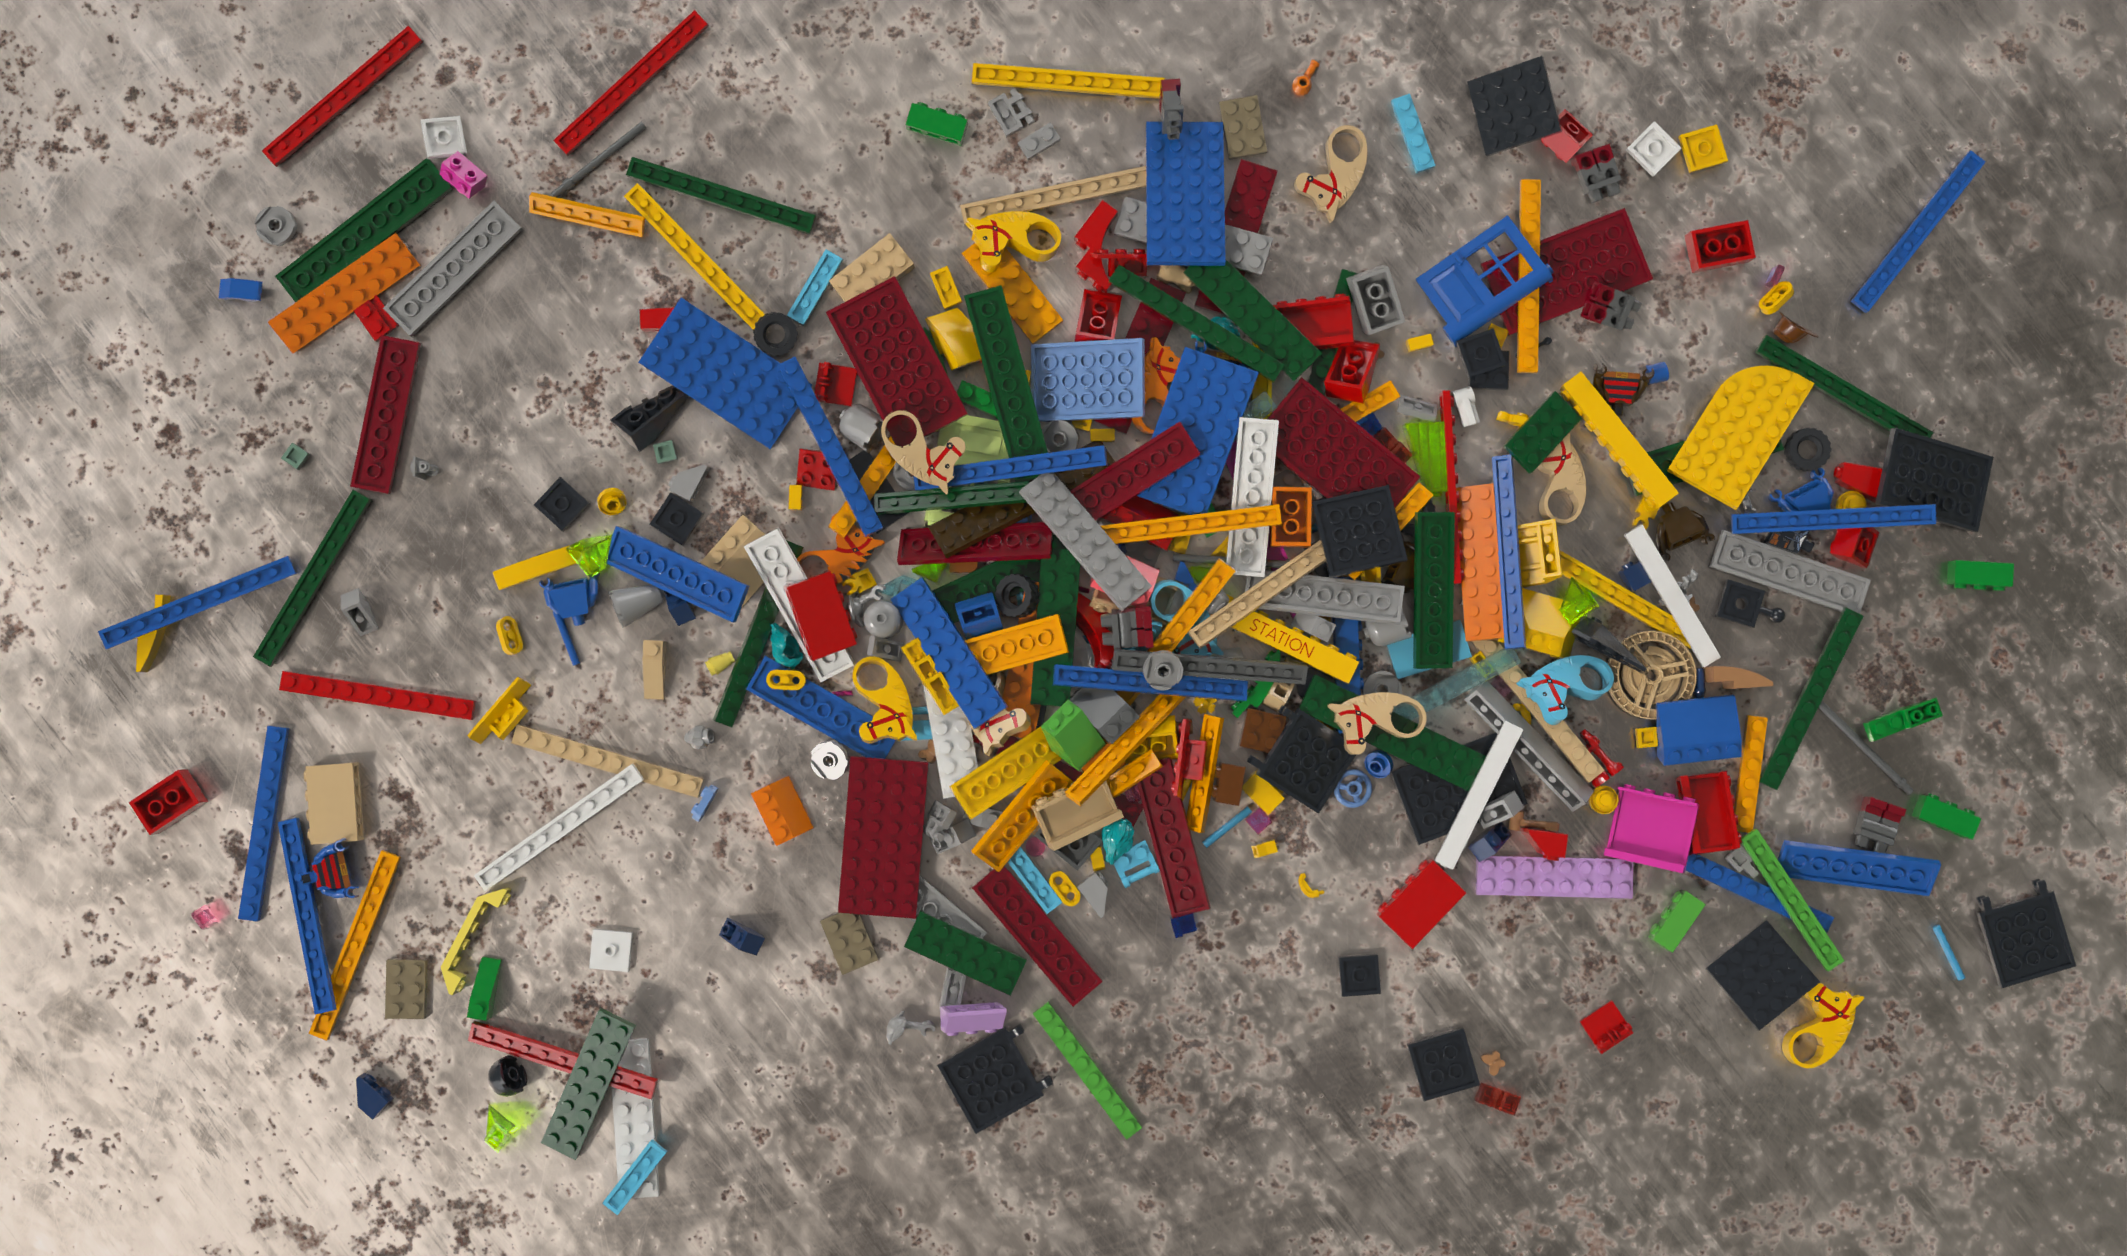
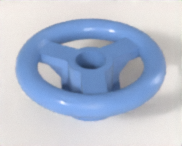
(1357, 802)

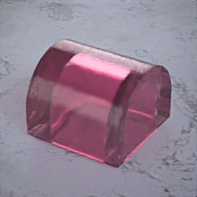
(204, 917)

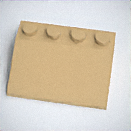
(731, 557)

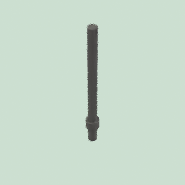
(568, 183)

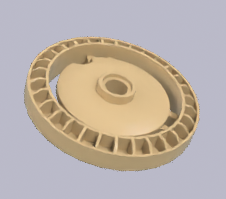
(1665, 670)

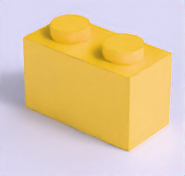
(1262, 793)

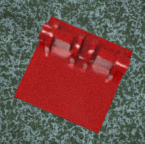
(835, 384)
(814, 470)
(1606, 1027)

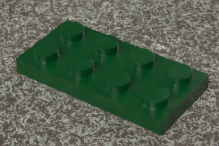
(1542, 432)

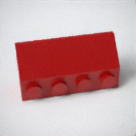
(1139, 510)

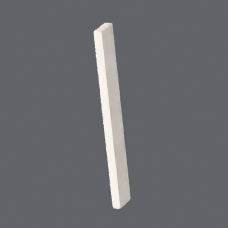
(1672, 595)
(1478, 795)

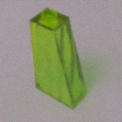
(1427, 446)

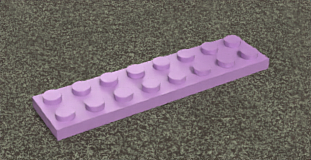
(1554, 878)

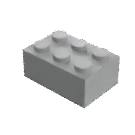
(1375, 300)

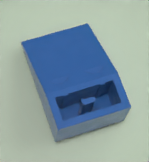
(979, 616)

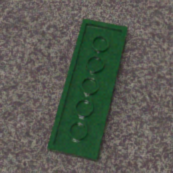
(965, 953)

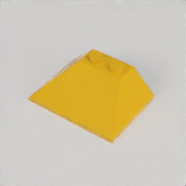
(1539, 552)
(1545, 625)

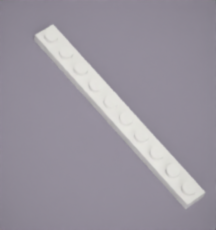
(559, 827)

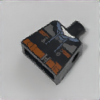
(1790, 541)

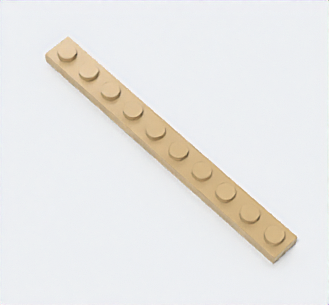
(1058, 194)
(1258, 595)
(1559, 733)
(606, 760)

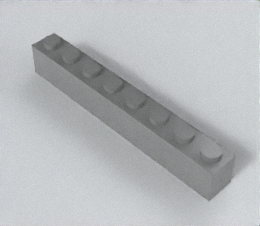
(1531, 746)

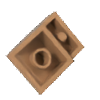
(1735, 677)

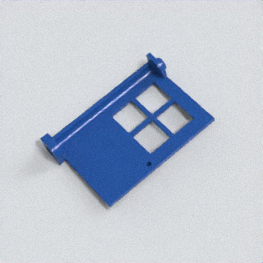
(1463, 296)

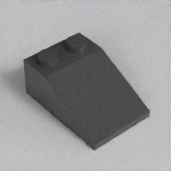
(1105, 711)
(1075, 852)

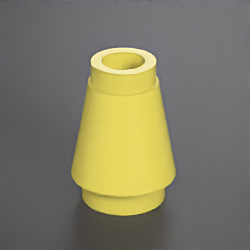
(719, 663)

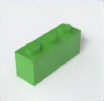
(1676, 920)

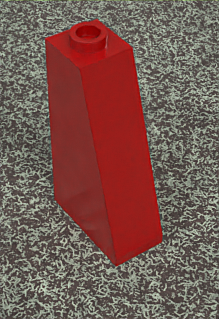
(1858, 478)

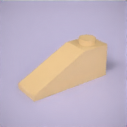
(654, 668)
(1279, 692)

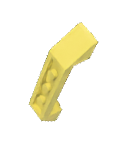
(453, 978)

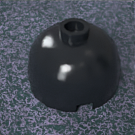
(507, 1077)

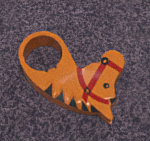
(849, 555)

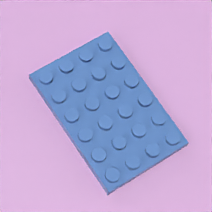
(1088, 379)

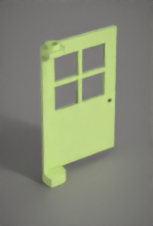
(982, 443)

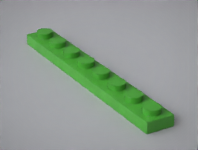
(1791, 900)
(1087, 1070)

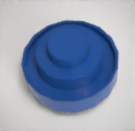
(1379, 764)

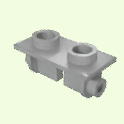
(421, 468)

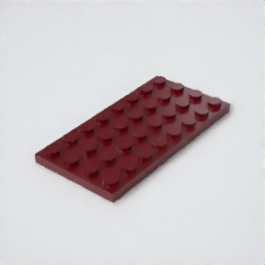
(1591, 252)
(896, 361)
(1332, 449)
(883, 837)

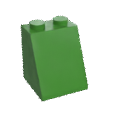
(1072, 735)

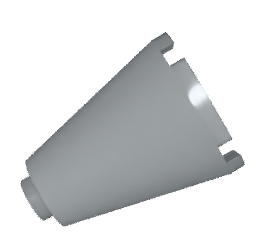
(635, 602)

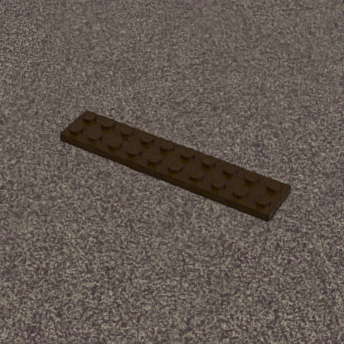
(977, 523)

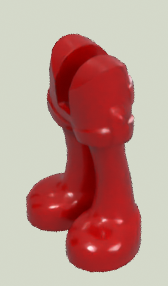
(1611, 766)

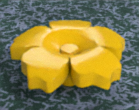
(1204, 704)

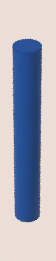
(567, 639)

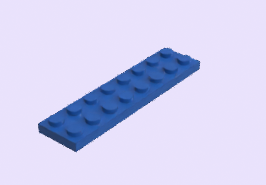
(676, 574)
(949, 652)
(819, 710)
(1858, 868)

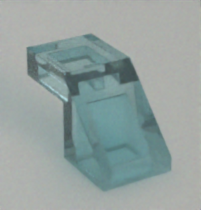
(893, 586)

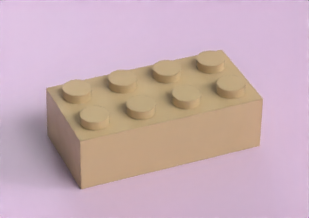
(872, 268)

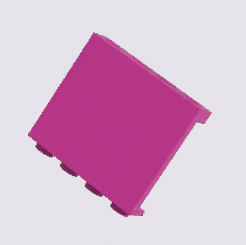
(1652, 829)

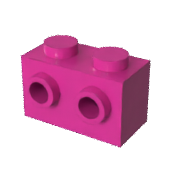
(463, 175)

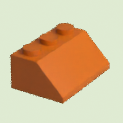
(782, 810)

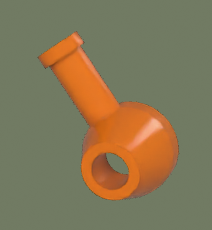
(1303, 90)

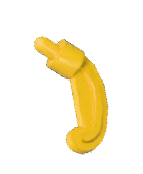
(1523, 710)
(1306, 889)

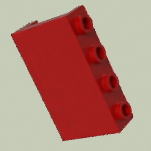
(1322, 321)
(821, 615)
(1715, 821)
(1420, 903)

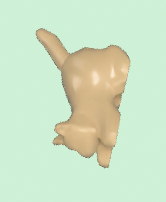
(1175, 275)

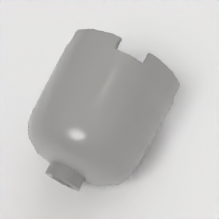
(861, 426)
(883, 619)
(1386, 634)

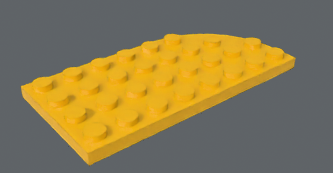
(1740, 431)

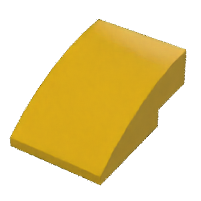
(954, 338)

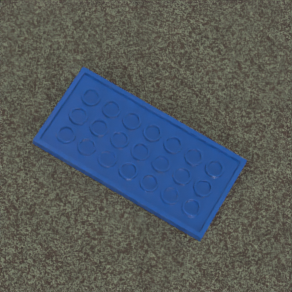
(1185, 195)
(721, 372)
(1208, 401)

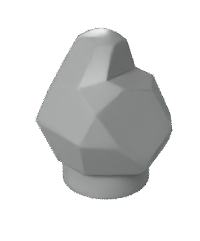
(699, 737)

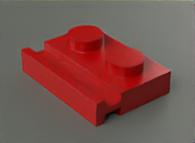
(375, 318)

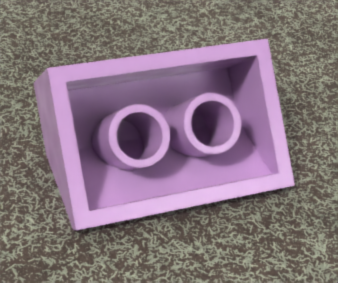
(972, 1018)

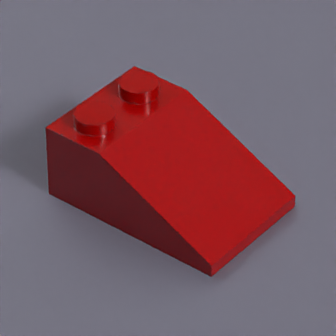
(1098, 316)
(1352, 371)

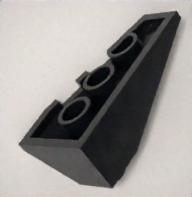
(647, 420)
(1598, 637)

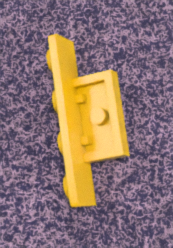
(503, 714)

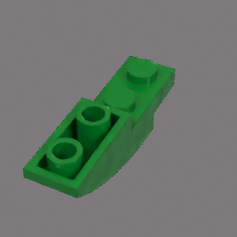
(1256, 693)
(1902, 719)

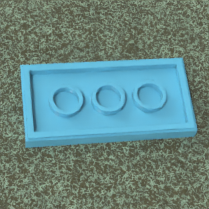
(1402, 652)

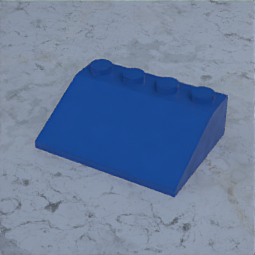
(1698, 730)

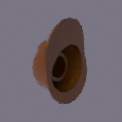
(1791, 331)

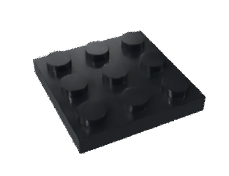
(1443, 1064)

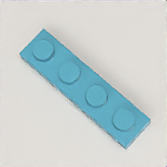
(1413, 133)
(814, 287)
(1034, 880)
(634, 1177)

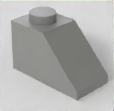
(689, 482)
(358, 612)
(1314, 626)
(1500, 809)
(984, 819)
(1095, 892)

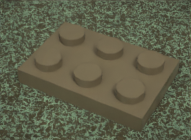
(1243, 127)
(849, 941)
(406, 989)

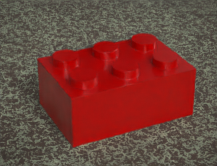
(1720, 246)
(168, 801)

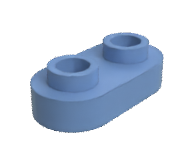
(700, 809)

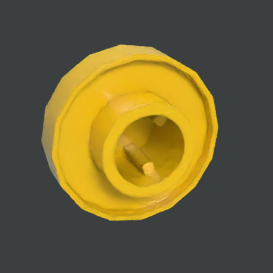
(1850, 499)
(611, 501)
(1603, 799)

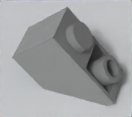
(954, 836)

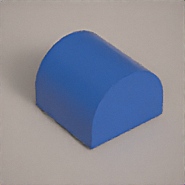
(1661, 373)

